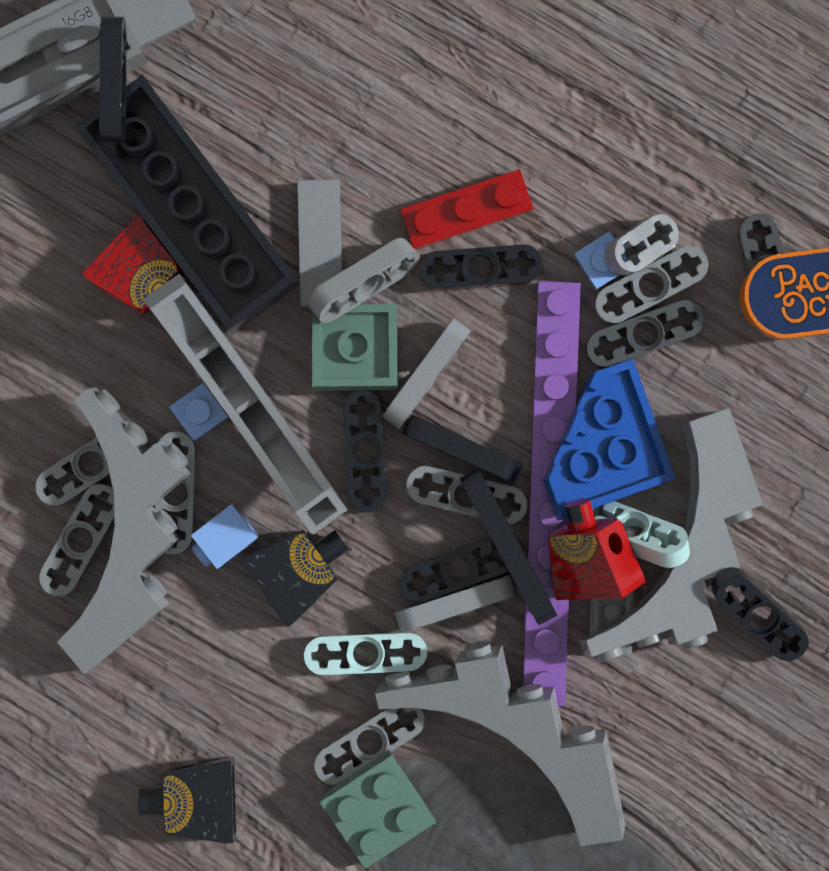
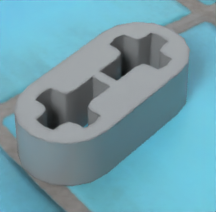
(637, 237)

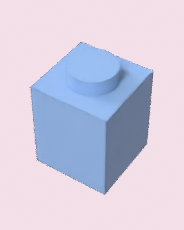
(223, 537)

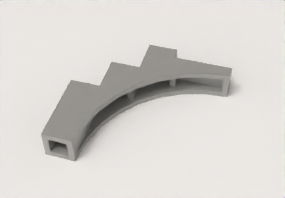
(246, 404)
(140, 535)
(677, 603)
(530, 719)

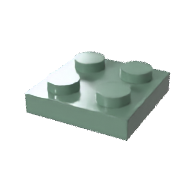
(356, 350)
(377, 809)

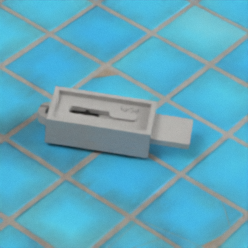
(56, 51)

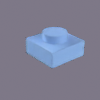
(593, 263)
(199, 412)

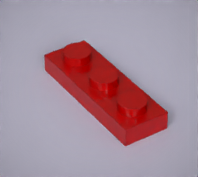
(466, 209)

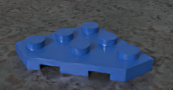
(608, 443)

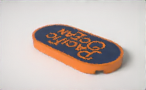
(788, 295)

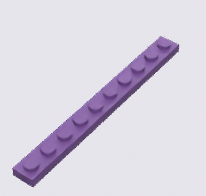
(552, 408)

